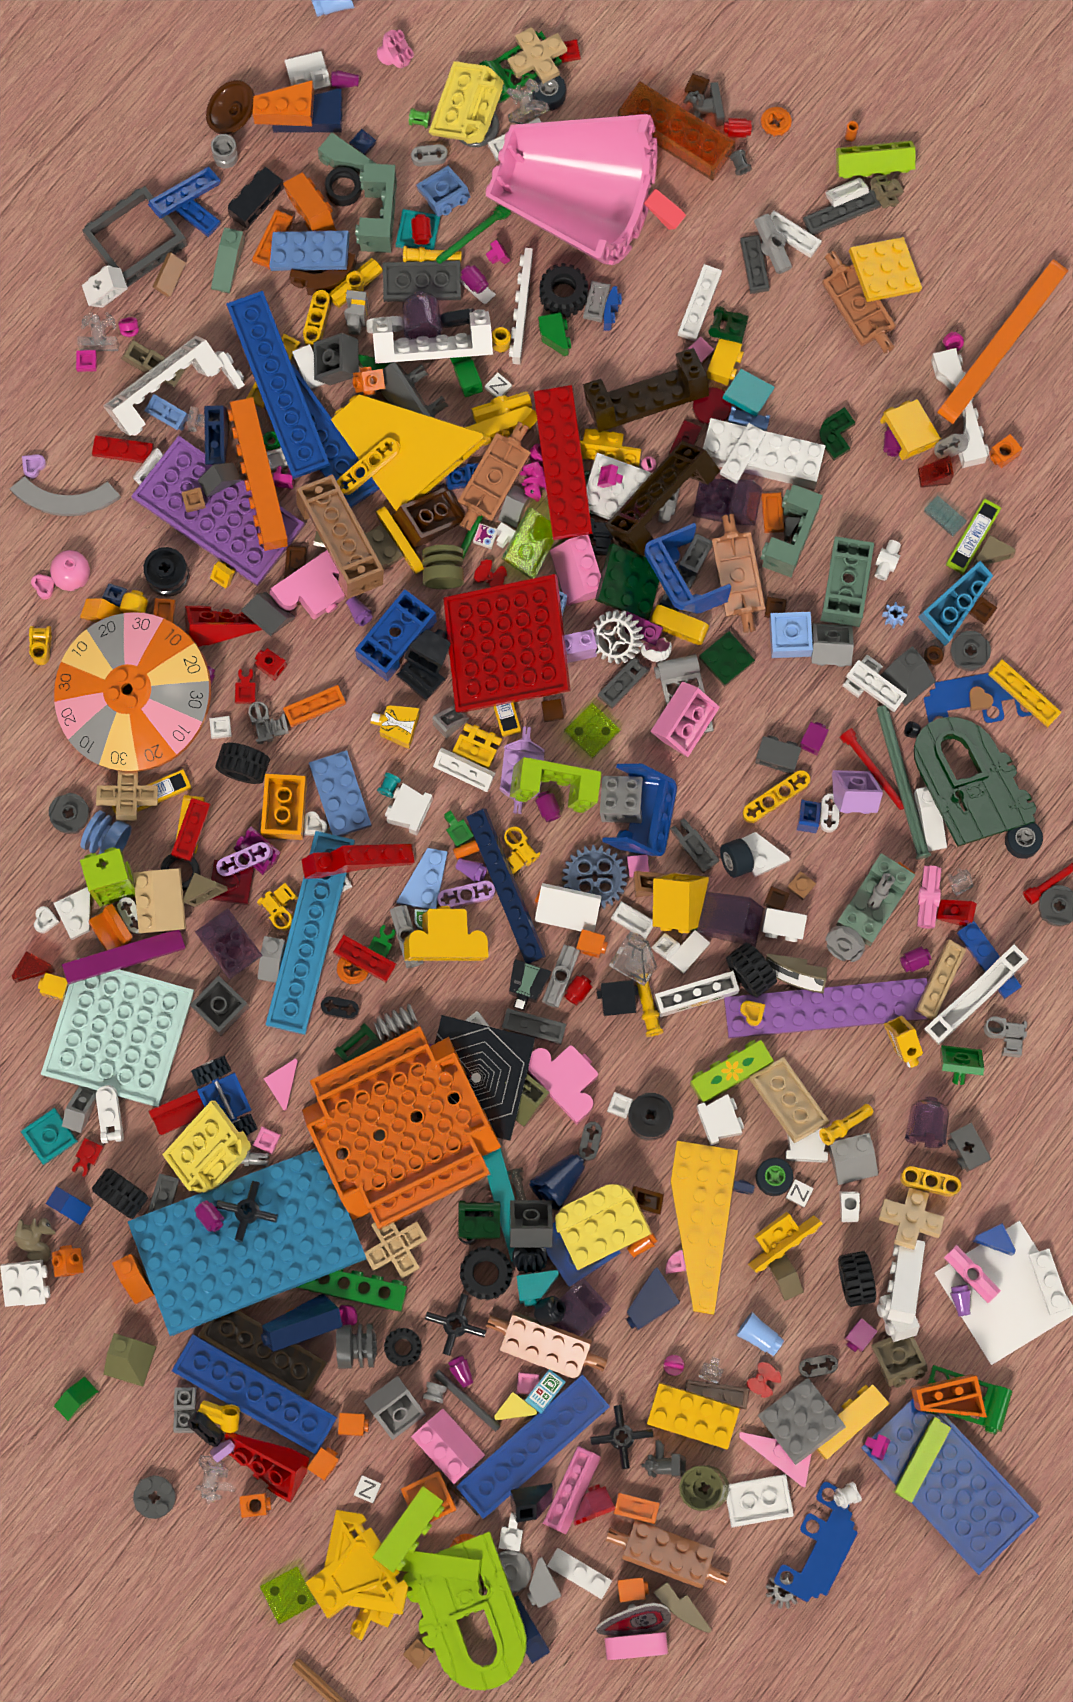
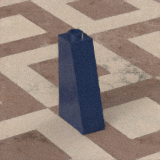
(326, 115)
(302, 1323)

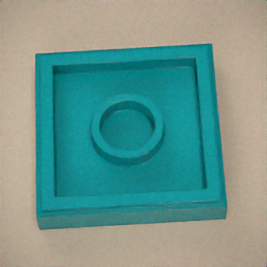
(404, 235)
(748, 392)
(48, 1136)

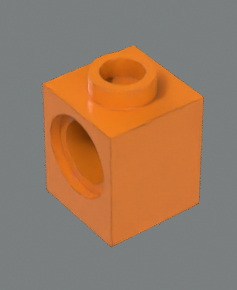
(1008, 444)
(592, 943)
(353, 1424)
(324, 1463)
(245, 1502)
(632, 1589)

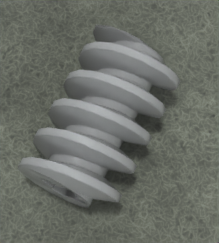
(396, 1022)

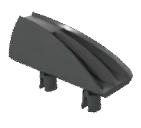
(401, 390)

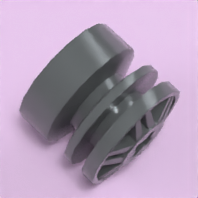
(355, 1346)

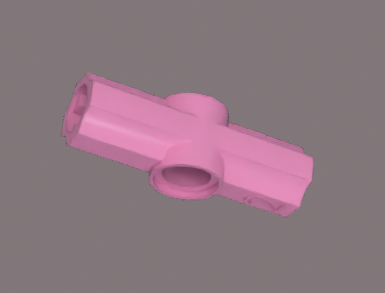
(929, 897)
(982, 1283)

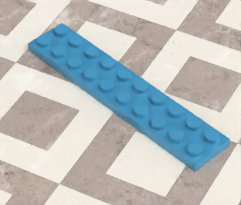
(307, 944)

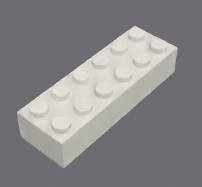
(776, 457)

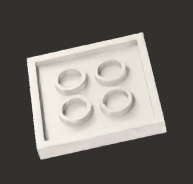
(608, 500)

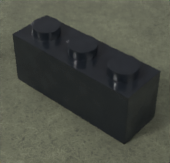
(255, 197)

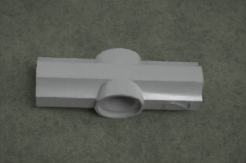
(773, 244)
(403, 924)
(556, 988)

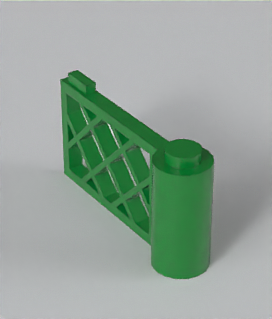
(501, 72)
(995, 1402)

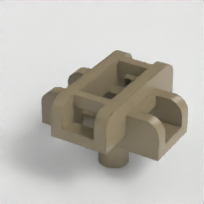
(885, 191)

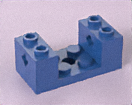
(380, 649)

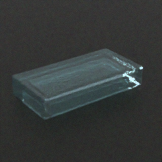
(945, 516)

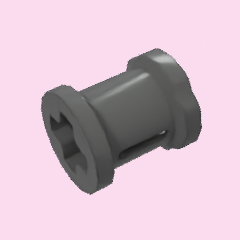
(740, 162)

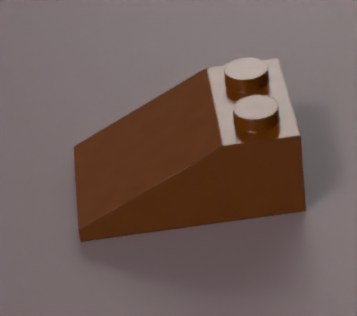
(428, 517)

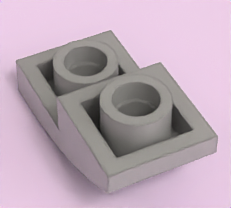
(183, 1409)

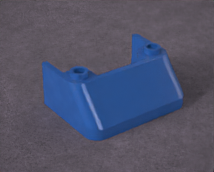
(663, 556)
(656, 808)

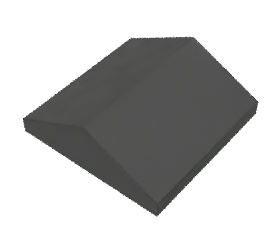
(267, 613)

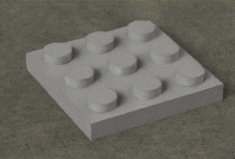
(801, 1421)

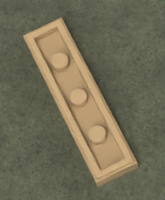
(940, 979)

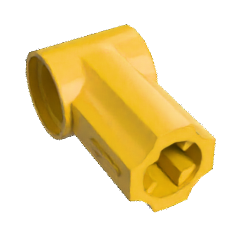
(225, 1416)

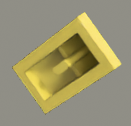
(514, 1408)

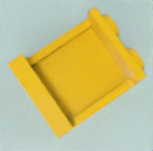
(911, 428)

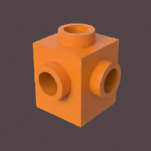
(368, 380)
(67, 1261)

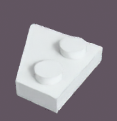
(764, 854)

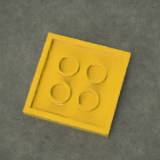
(885, 269)

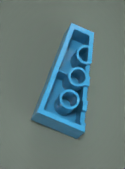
(952, 607)

